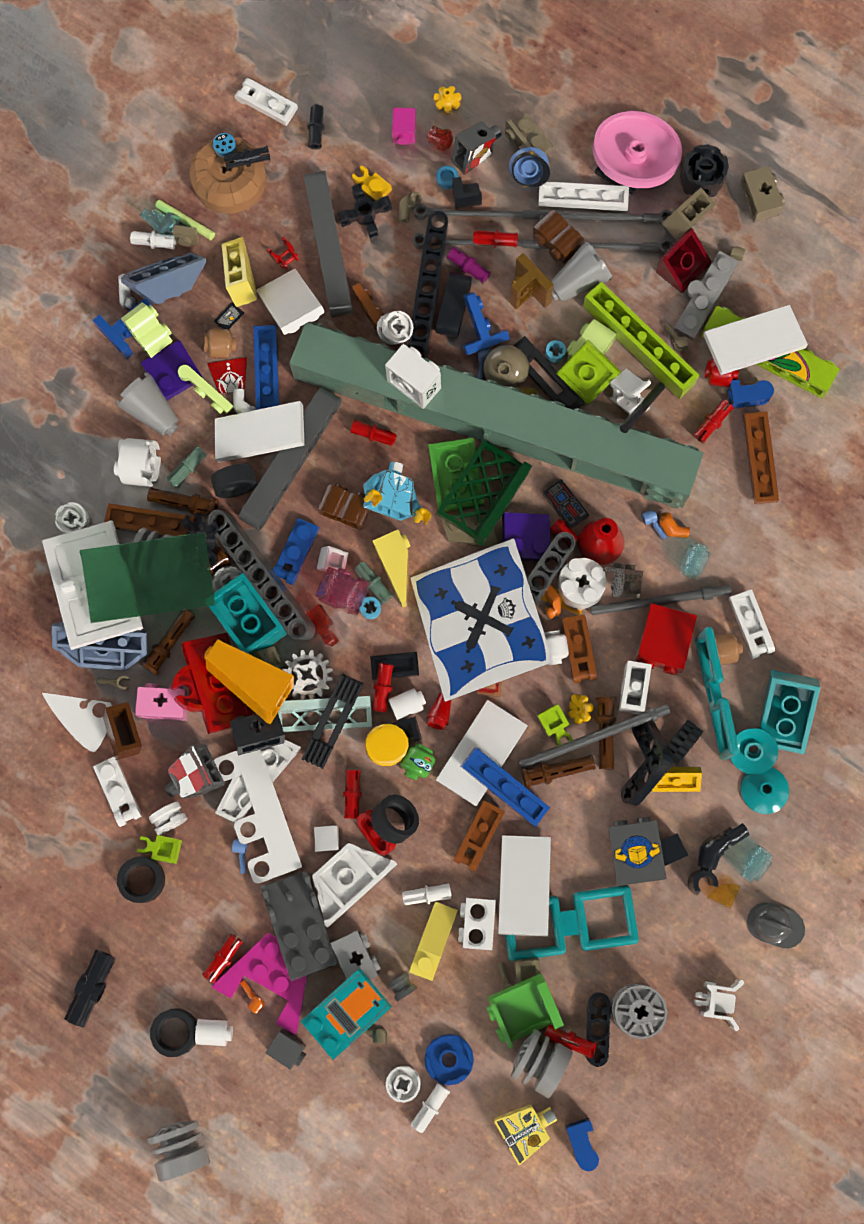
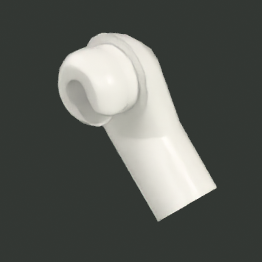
(125, 298)
(239, 404)

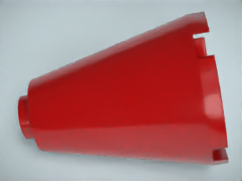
(601, 541)

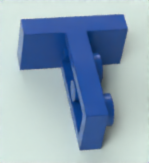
(481, 326)
(117, 333)

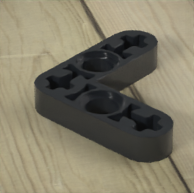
(656, 764)

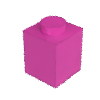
(404, 125)

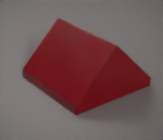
(683, 261)

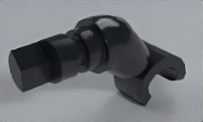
(710, 853)

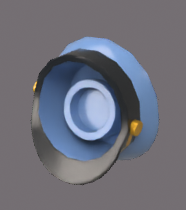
(530, 167)

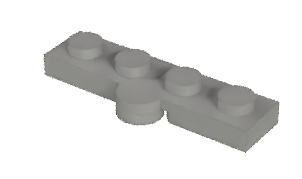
(705, 294)

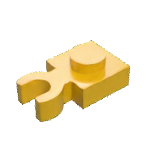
(372, 186)

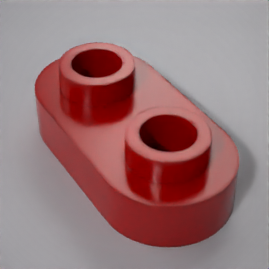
(377, 843)

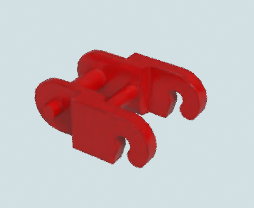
(278, 258)

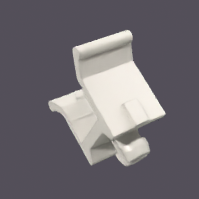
(627, 390)
(719, 1001)

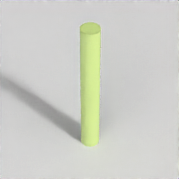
(189, 222)

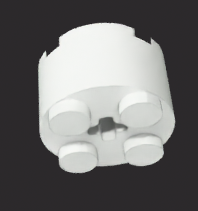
(137, 462)
(569, 579)

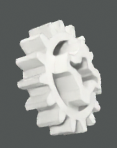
(313, 666)

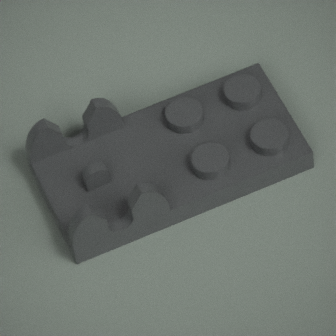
(298, 926)

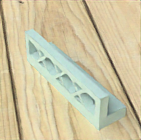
(318, 705)

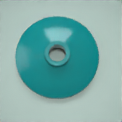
(757, 761)
(756, 799)

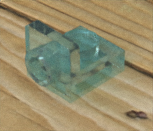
(160, 222)

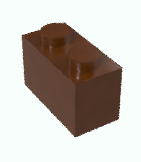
(122, 731)

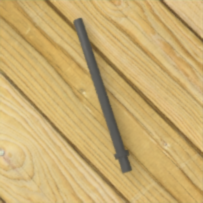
(611, 730)

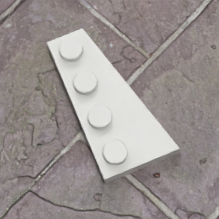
(236, 799)

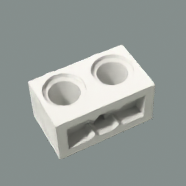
(484, 924)

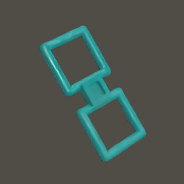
(714, 694)
(575, 923)

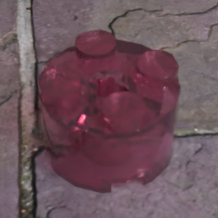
(342, 591)

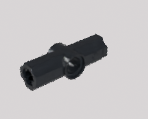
(89, 988)

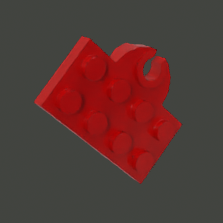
(205, 690)

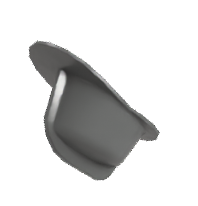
(776, 925)

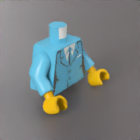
(394, 495)

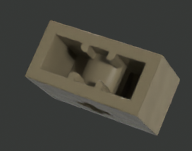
(762, 193)
(688, 213)

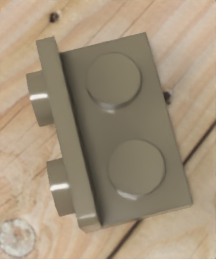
(527, 134)

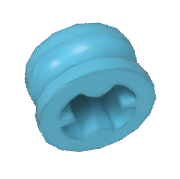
(561, 348)
(367, 600)

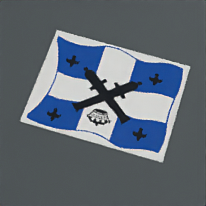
(480, 620)

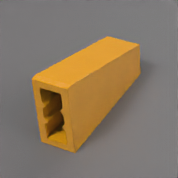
(250, 679)

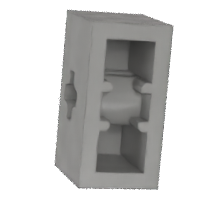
(344, 952)

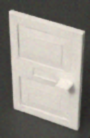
(70, 588)

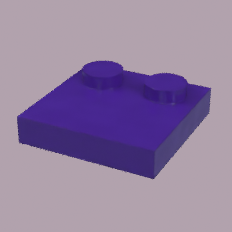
(165, 368)
(529, 532)

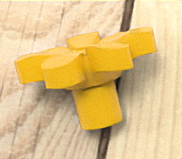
(446, 99)
(580, 708)

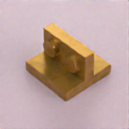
(530, 282)

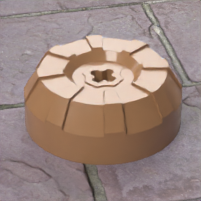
(226, 189)

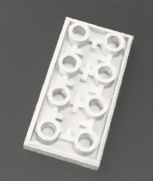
(290, 301)
(755, 339)
(259, 432)
(493, 734)
(524, 886)

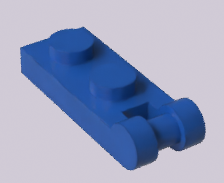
(296, 550)

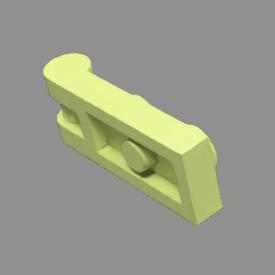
(203, 389)

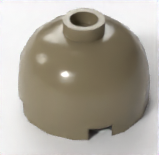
(506, 366)

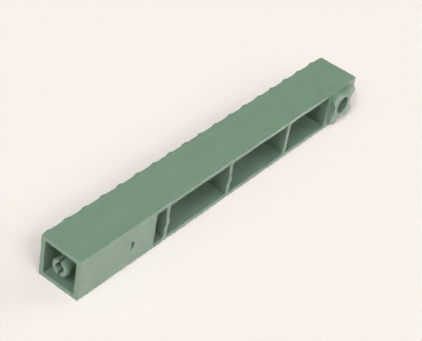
(503, 417)

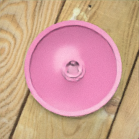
(637, 149)

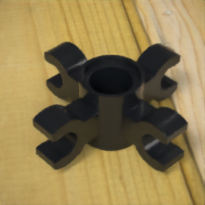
(380, 206)
(199, 527)

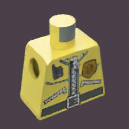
(525, 1130)

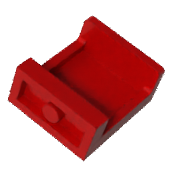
(666, 639)

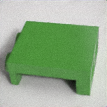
(523, 1009)

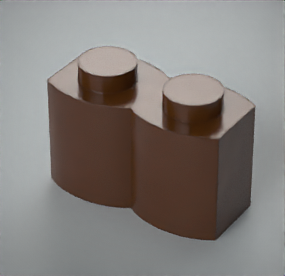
(557, 236)
(344, 506)

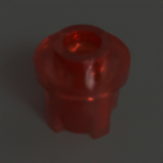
(440, 137)

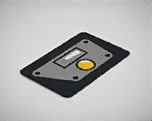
(229, 316)

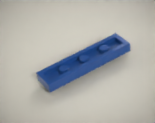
(266, 366)
(505, 787)

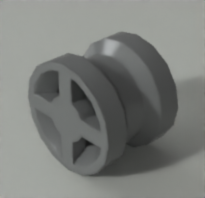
(401, 986)

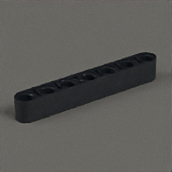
(429, 278)

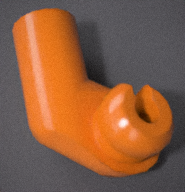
(671, 528)

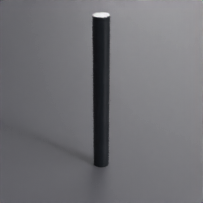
(642, 407)

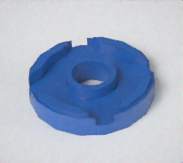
(453, 1074)

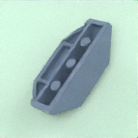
(165, 278)
(110, 654)

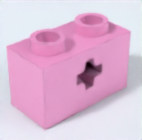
(148, 706)

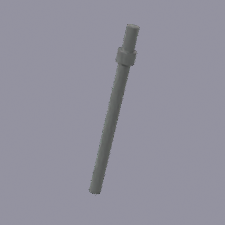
(704, 593)

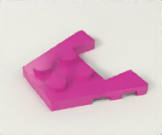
(266, 967)

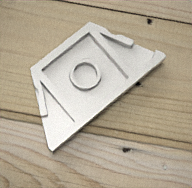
(347, 879)

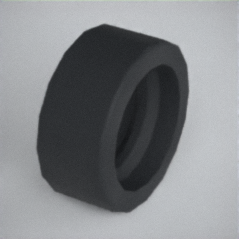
(233, 480)
(384, 827)
(123, 874)
(156, 1039)

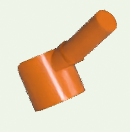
(257, 1003)

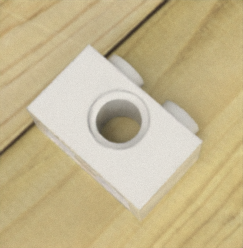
(634, 687)

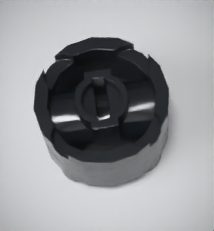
(705, 169)

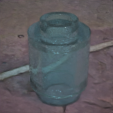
(695, 560)
(755, 864)

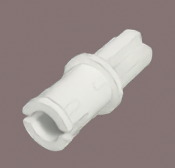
(153, 239)
(427, 894)
(430, 1108)

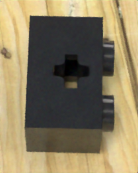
(246, 738)

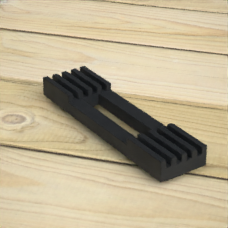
(567, 396)
(318, 750)

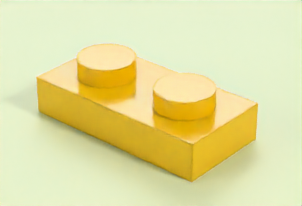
(680, 780)

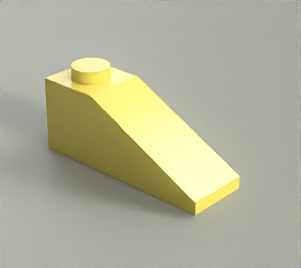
(238, 272)
(394, 558)
(433, 941)

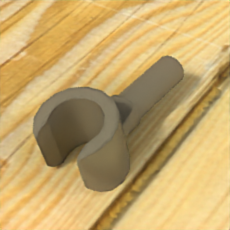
(737, 253)
(679, 343)
(114, 682)
(505, 980)
(379, 1035)

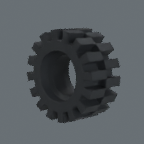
(683, 741)

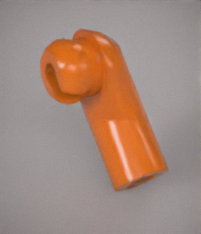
(554, 600)

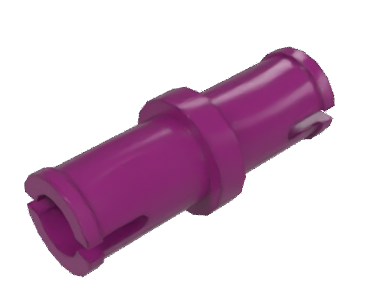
(468, 265)

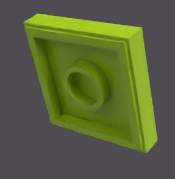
(588, 372)

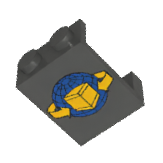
(637, 851)

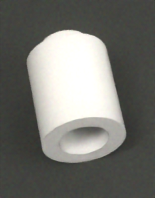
(407, 703)
(213, 1032)

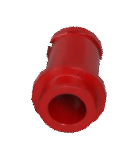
(560, 526)

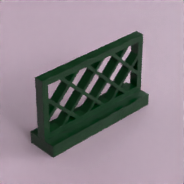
(500, 503)

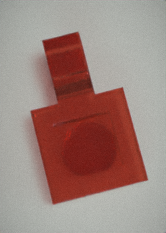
(322, 623)

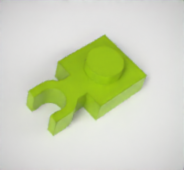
(554, 722)
(163, 849)

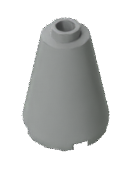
(580, 274)
(148, 405)

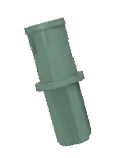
(186, 466)
(376, 585)

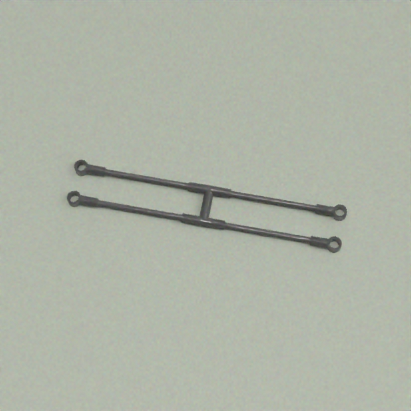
(538, 215)

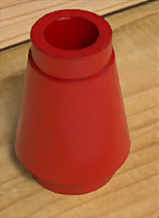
(439, 713)

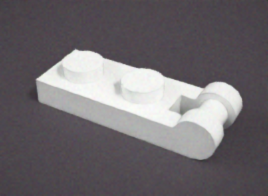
(266, 101)
(751, 623)
(117, 790)

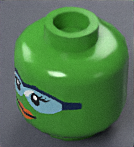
(417, 762)

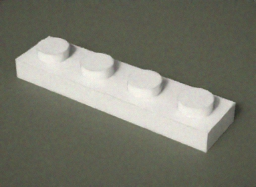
(584, 196)

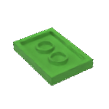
(447, 465)

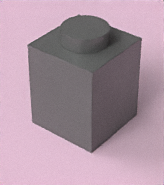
(286, 1050)

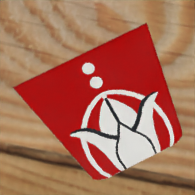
(229, 374)

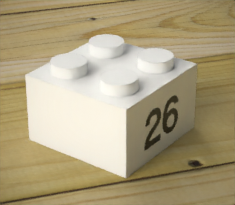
(413, 375)

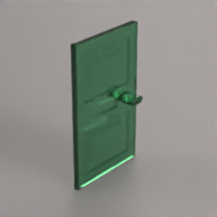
(147, 577)

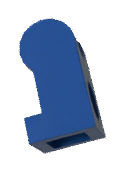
(749, 395)
(584, 1153)

